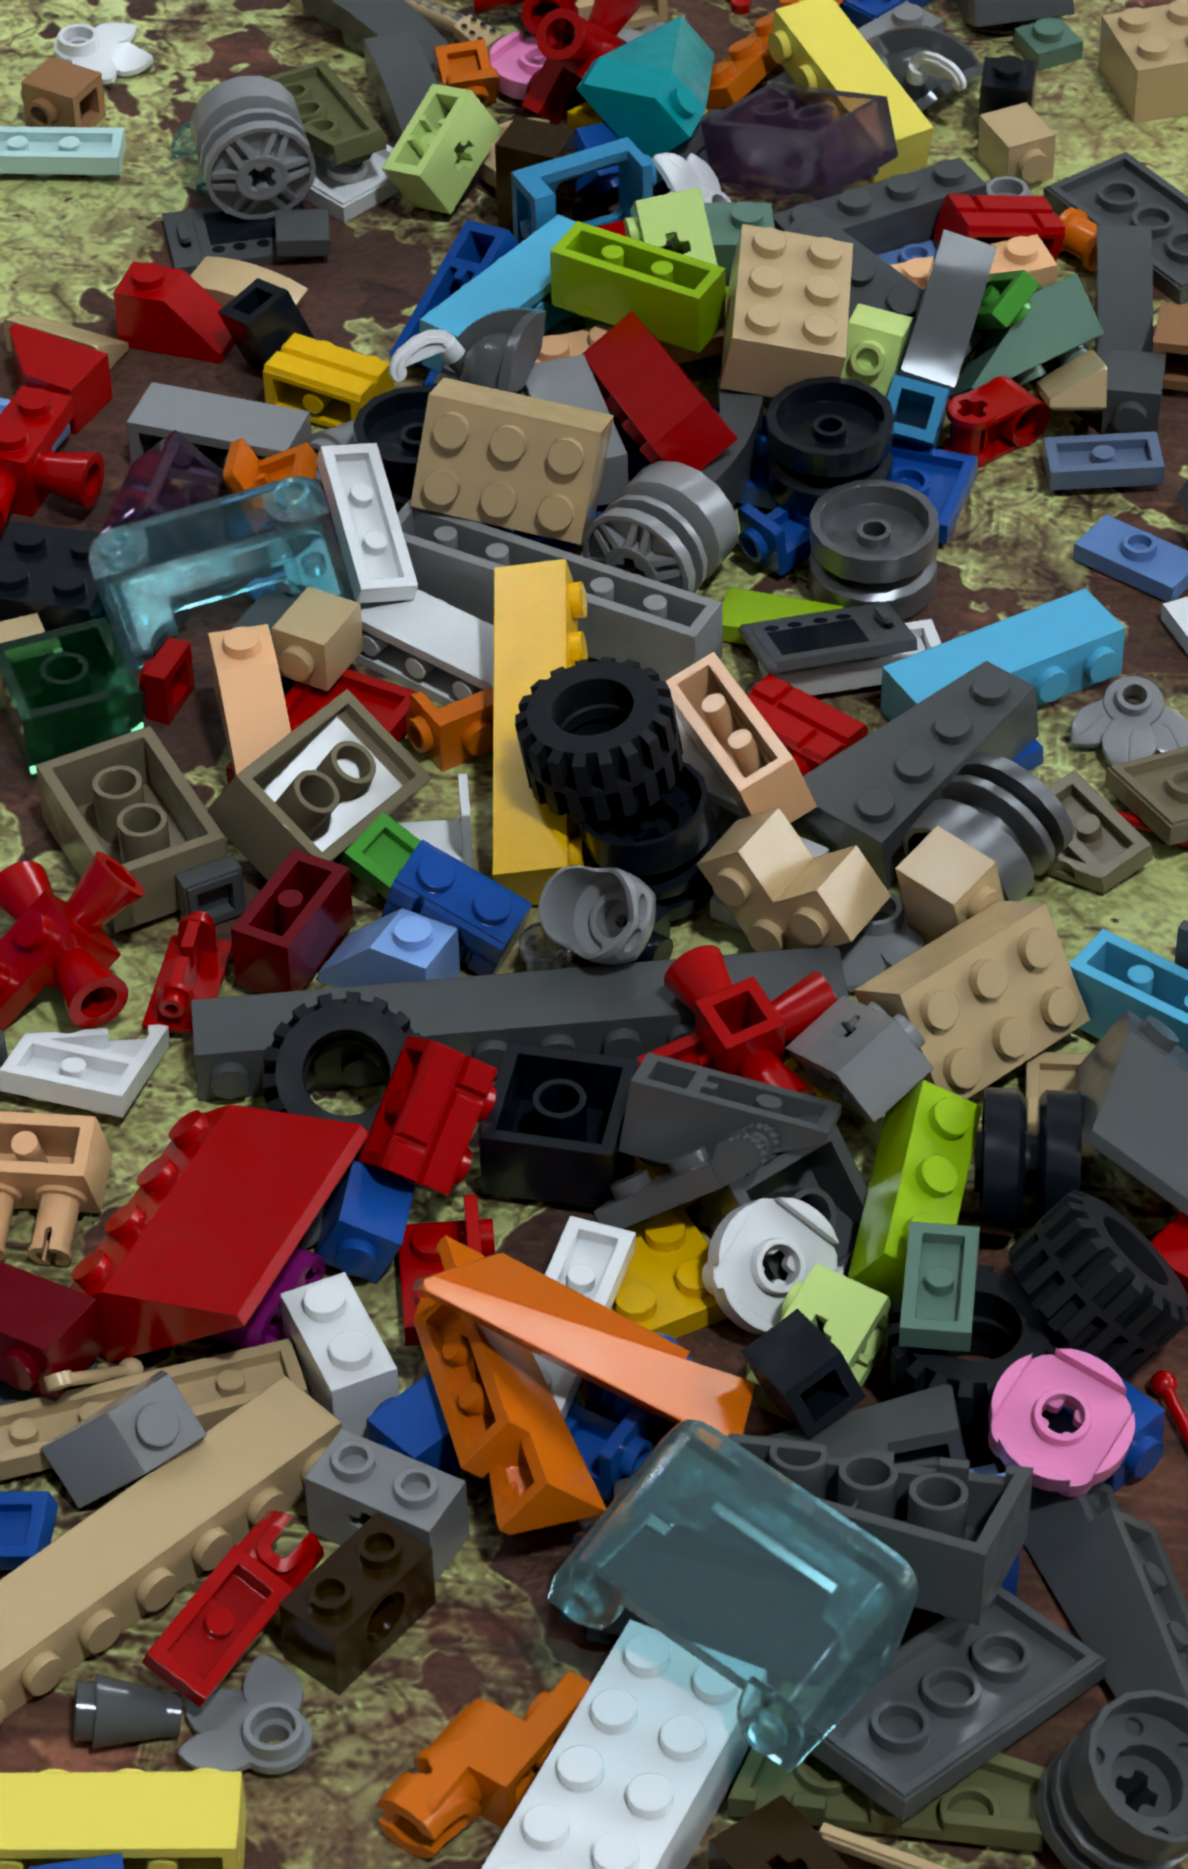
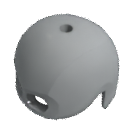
(587, 911)

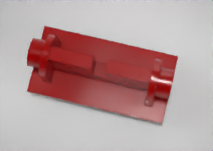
(189, 971)

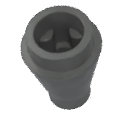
(123, 1712)

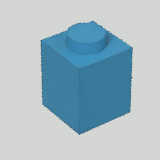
(917, 411)

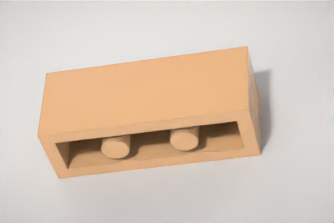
(738, 741)

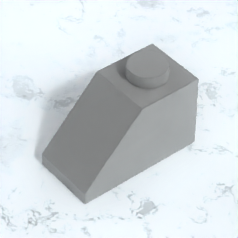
(124, 1439)

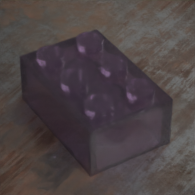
(800, 140)

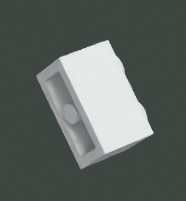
(339, 1350)

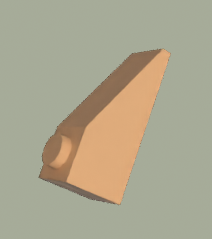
(248, 692)

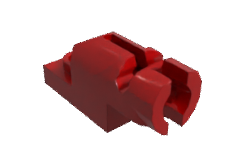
(231, 1610)

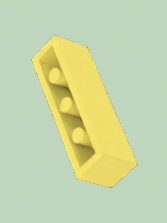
(828, 52)
(147, 1816)

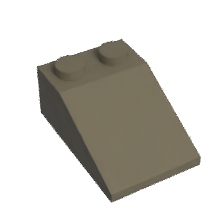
(317, 787)

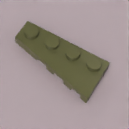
(332, 115)
(984, 1808)

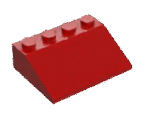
(212, 1224)

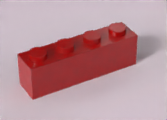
(655, 397)

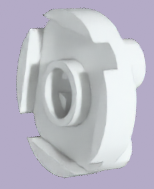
(737, 1254)

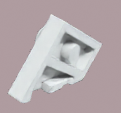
(84, 1068)

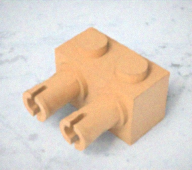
(52, 1167)

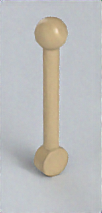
(66, 1378)

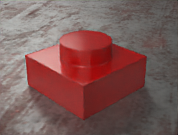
(167, 680)

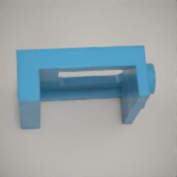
(536, 185)

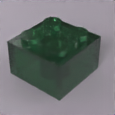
(67, 691)

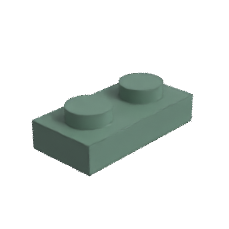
(939, 1286)

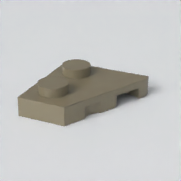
(1103, 842)

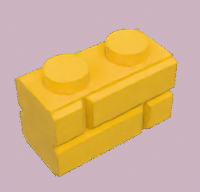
(324, 379)

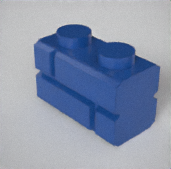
(455, 894)

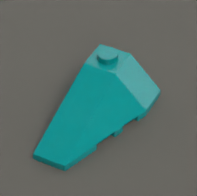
(652, 87)

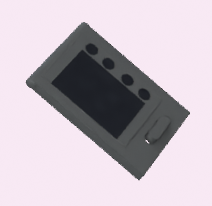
(217, 234)
(828, 637)

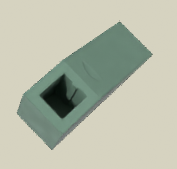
(1053, 328)

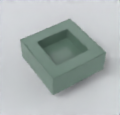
(1048, 42)

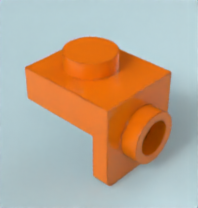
(467, 67)
(246, 471)
(454, 731)

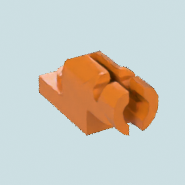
(476, 1768)

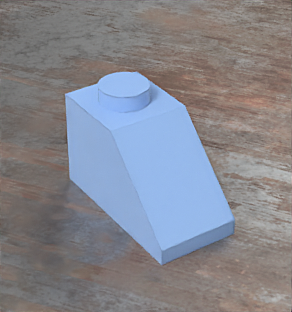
(393, 951)

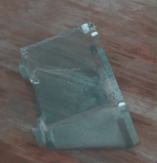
(214, 553)
(748, 1583)

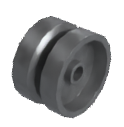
(874, 546)

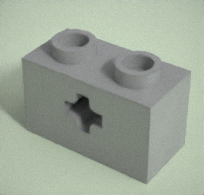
(861, 1056)
(365, 1478)

